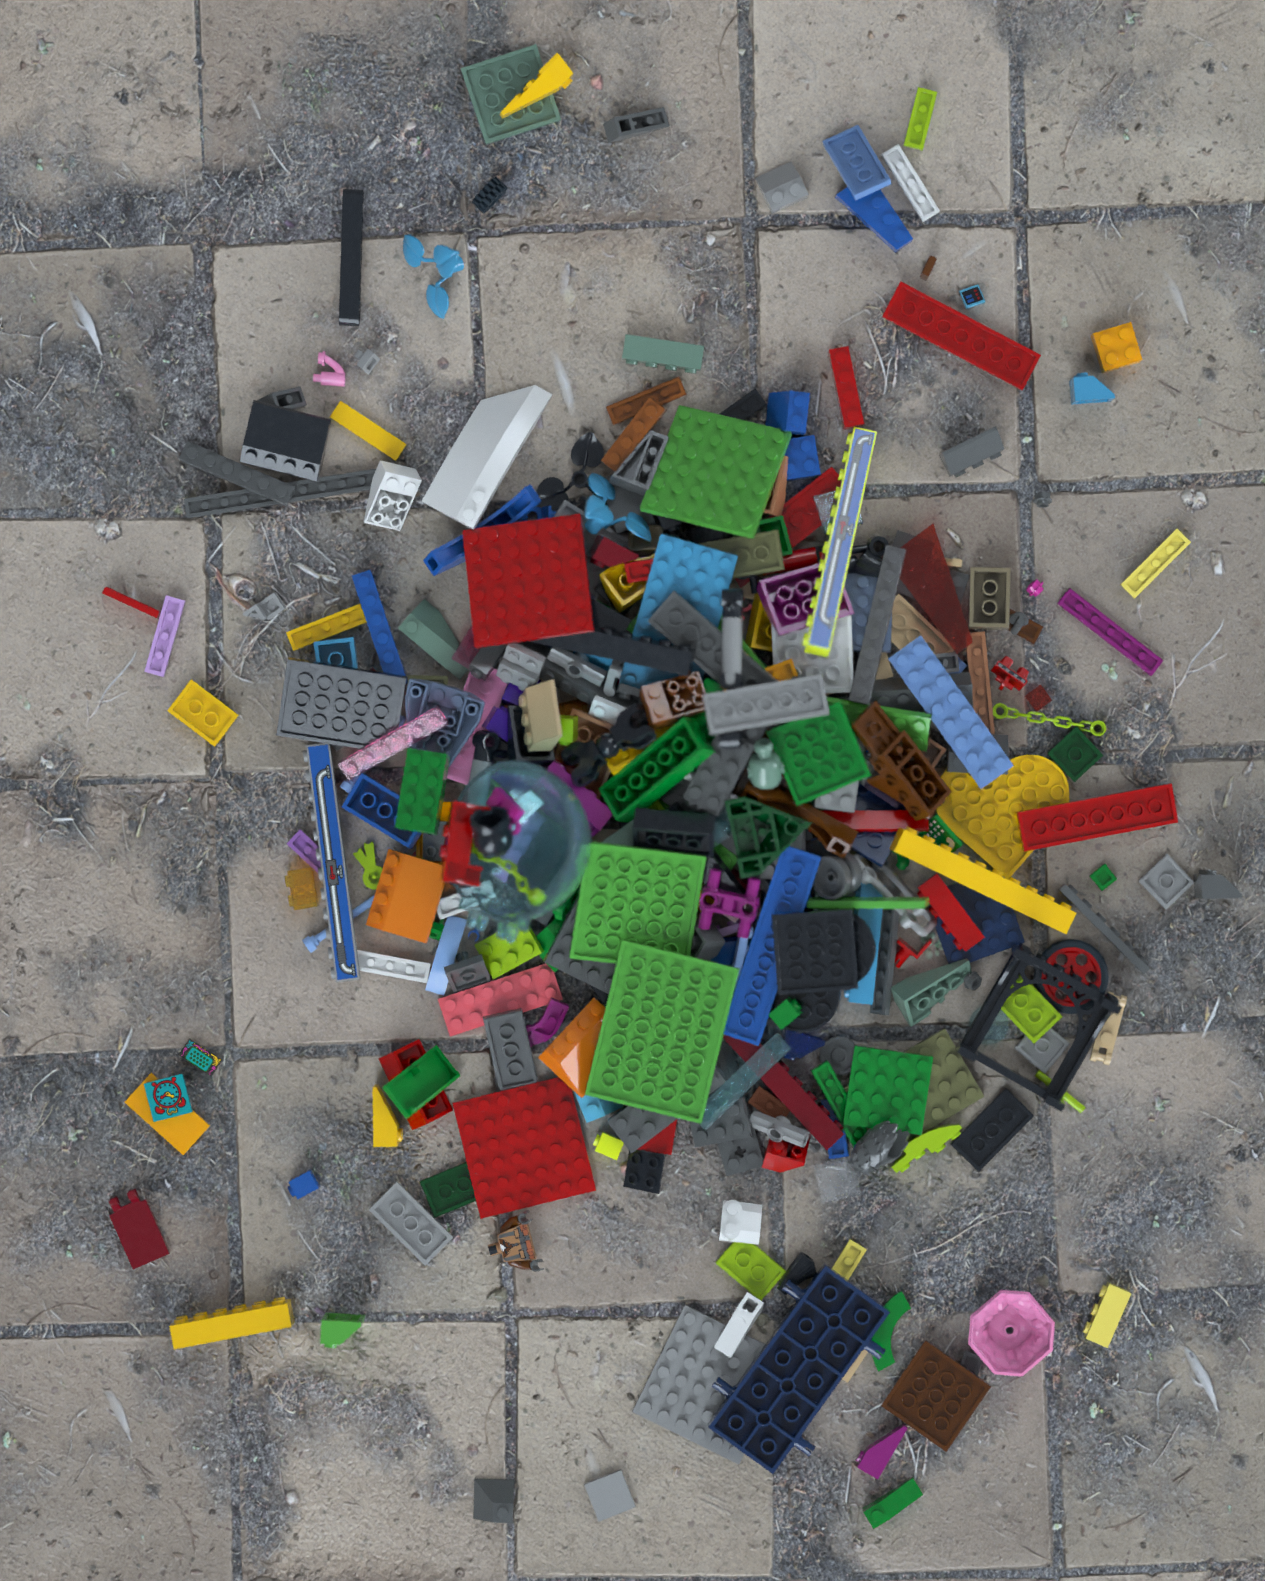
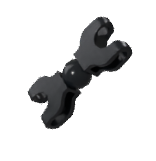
(593, 754)

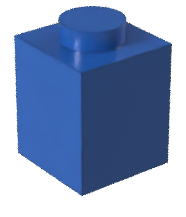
(303, 1184)

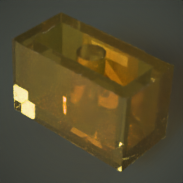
(302, 888)

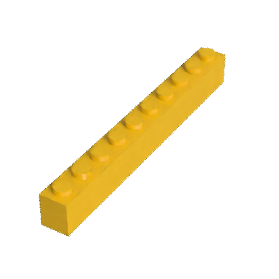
(982, 880)

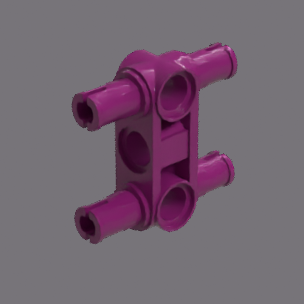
(729, 903)

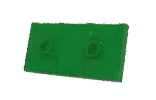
(421, 1082)

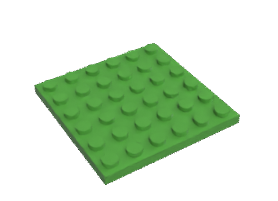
(716, 471)
(636, 898)

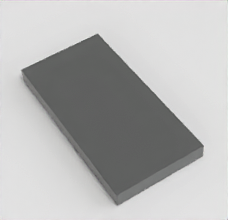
(510, 1049)

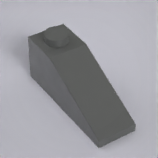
(635, 124)

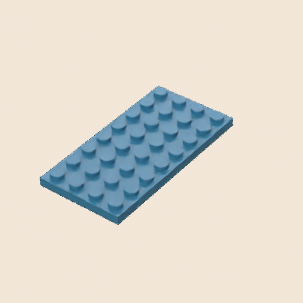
(696, 575)

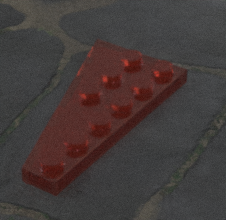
(931, 584)

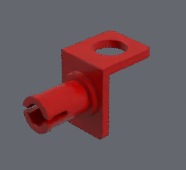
(906, 951)

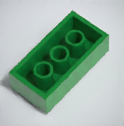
(422, 791)

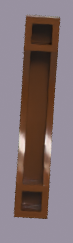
(831, 832)

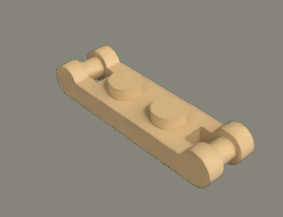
(1108, 1035)

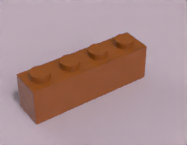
(632, 435)

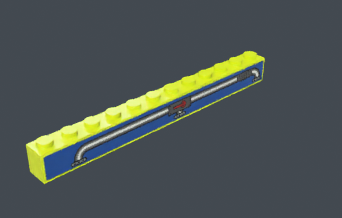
(840, 542)

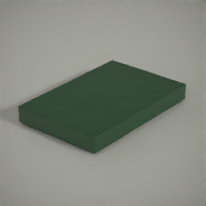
(448, 1190)

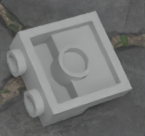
(520, 666)

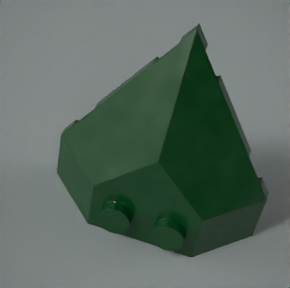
(760, 833)

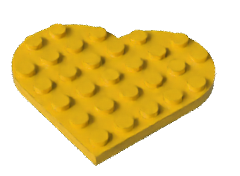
(988, 817)

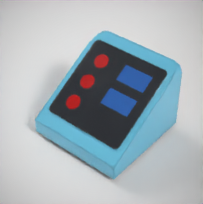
(972, 296)

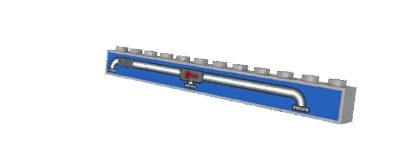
(333, 862)

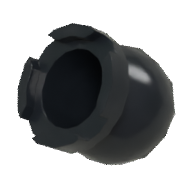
(492, 831)

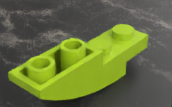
(931, 1139)

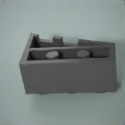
(641, 465)

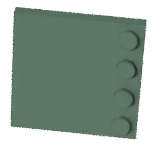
(493, 86)

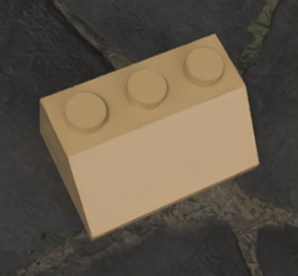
(540, 716)

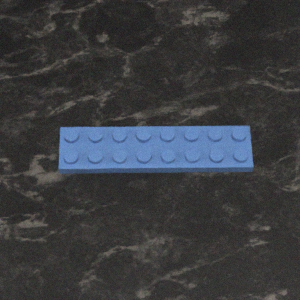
(950, 712)

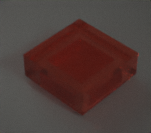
(1038, 698)

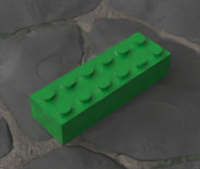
(656, 769)

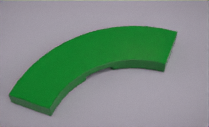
(897, 1306)

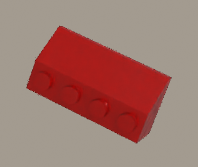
(398, 1061)

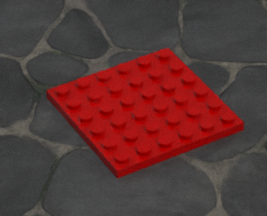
(528, 580)
(524, 1147)

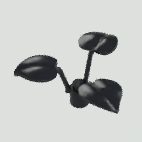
(585, 452)

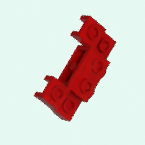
(458, 844)

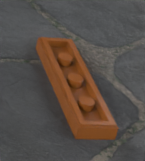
(630, 406)

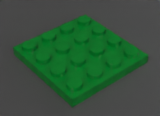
(819, 754)
(887, 1088)

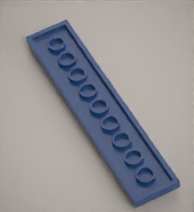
(758, 979)

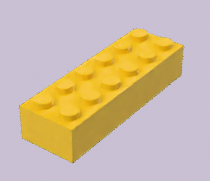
(232, 1323)

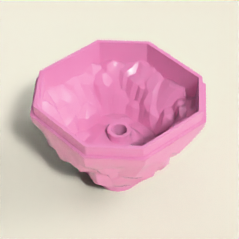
(1024, 1347)

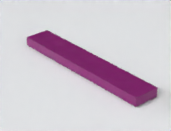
(1110, 632)

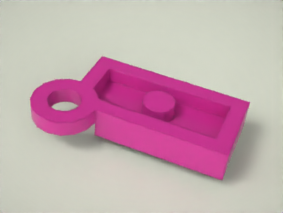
(502, 799)

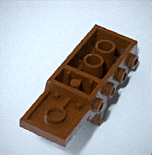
(899, 764)

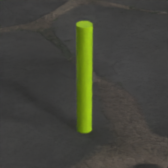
(1067, 1097)

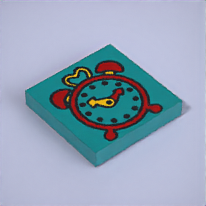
(168, 1097)

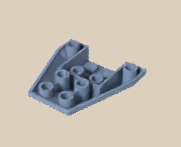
(459, 707)

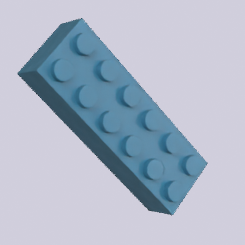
(873, 918)

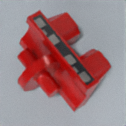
(1008, 677)

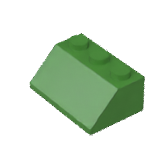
(339, 1327)

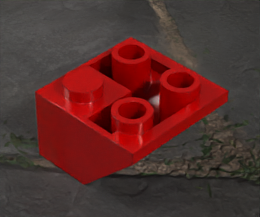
(784, 1155)

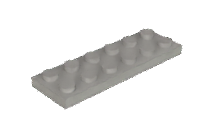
(765, 704)

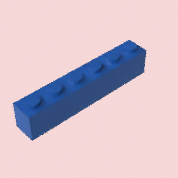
(378, 623)

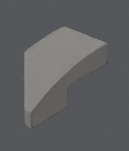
(266, 608)

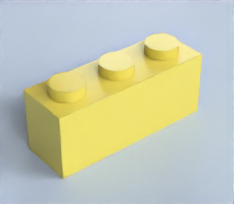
(1106, 1314)

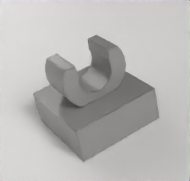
(367, 360)

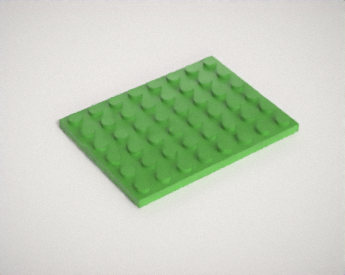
(662, 1031)

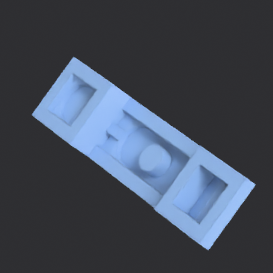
(445, 954)

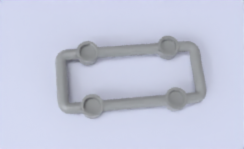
(908, 919)

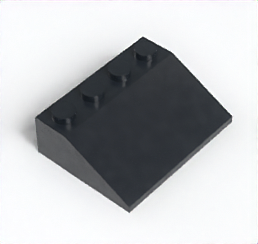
(285, 440)

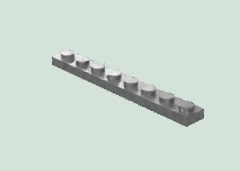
(877, 625)

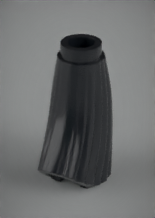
(869, 564)
(799, 1270)

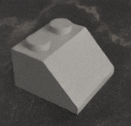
(782, 187)

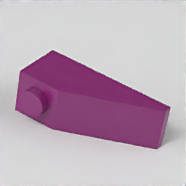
(878, 1454)

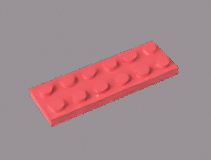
(519, 990)

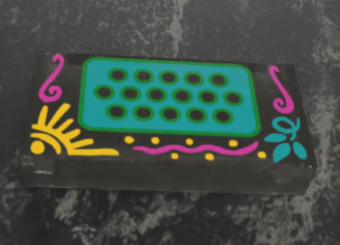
(200, 1057)

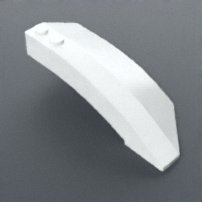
(485, 453)

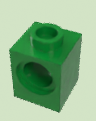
(786, 1013)

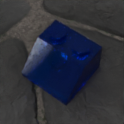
(801, 1044)

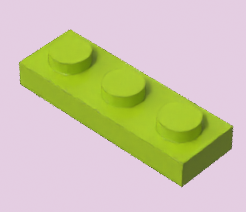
(920, 118)

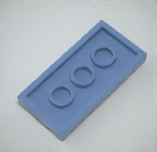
(856, 162)

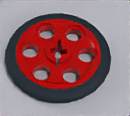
(1095, 963)

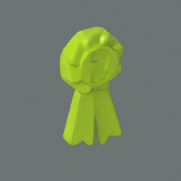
(372, 871)

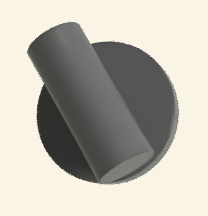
(1018, 620)

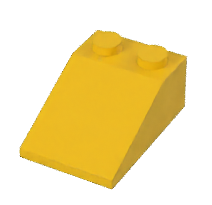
(385, 1124)

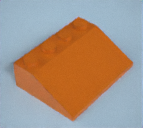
(407, 896)
(574, 1048)

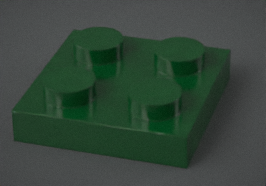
(1075, 754)

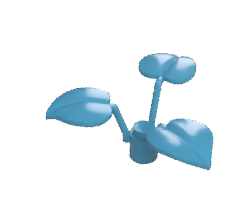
(447, 262)
(601, 516)

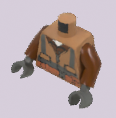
(516, 1244)

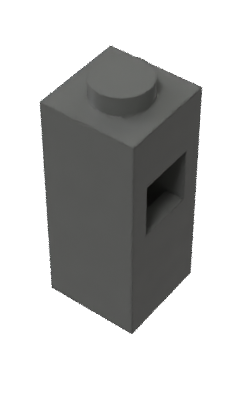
(486, 661)

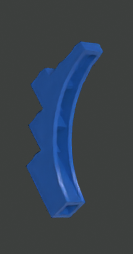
(453, 552)

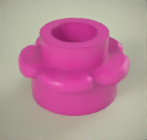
(1035, 588)

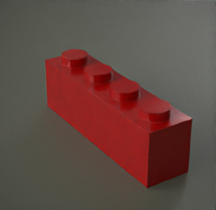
(846, 387)
(950, 912)

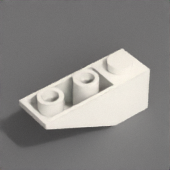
(739, 1324)

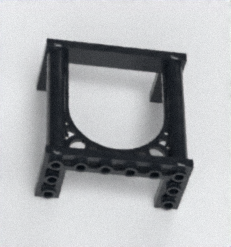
(1102, 1009)

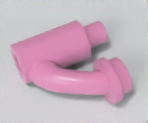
(330, 378)

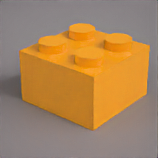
(1116, 347)

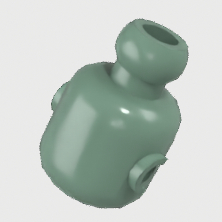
(765, 766)

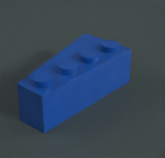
(878, 216)

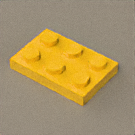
(203, 713)

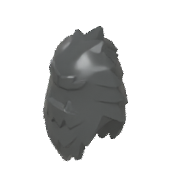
(878, 1147)

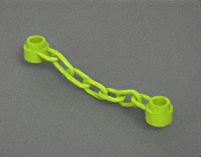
(1044, 718)
(535, 896)

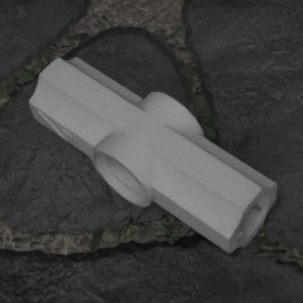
(577, 665)
(779, 1128)

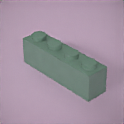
(663, 353)

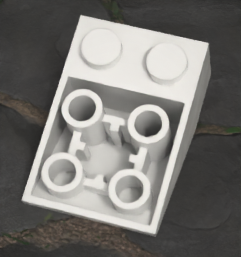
(391, 495)

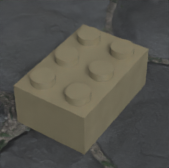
(989, 598)

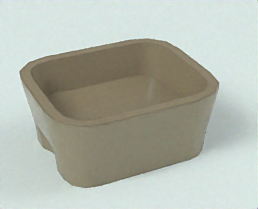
(643, 547)

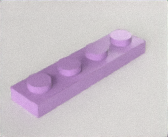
(164, 636)

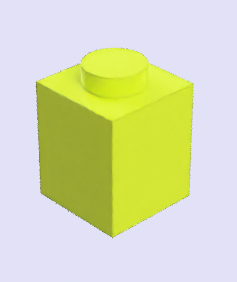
(608, 1145)

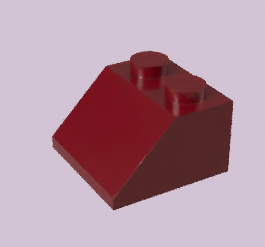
(608, 553)

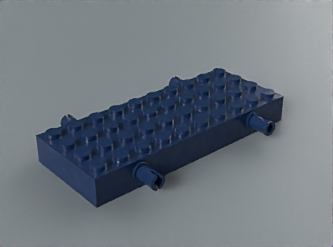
(798, 1368)

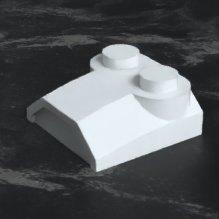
(740, 1222)

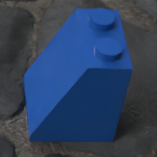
(788, 411)

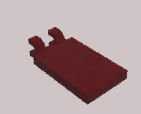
(137, 1230)

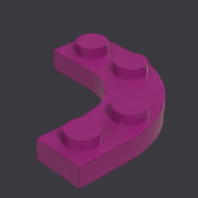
(548, 1023)

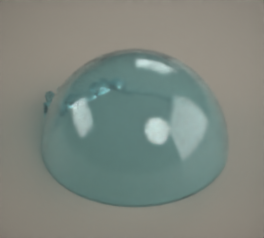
(548, 850)

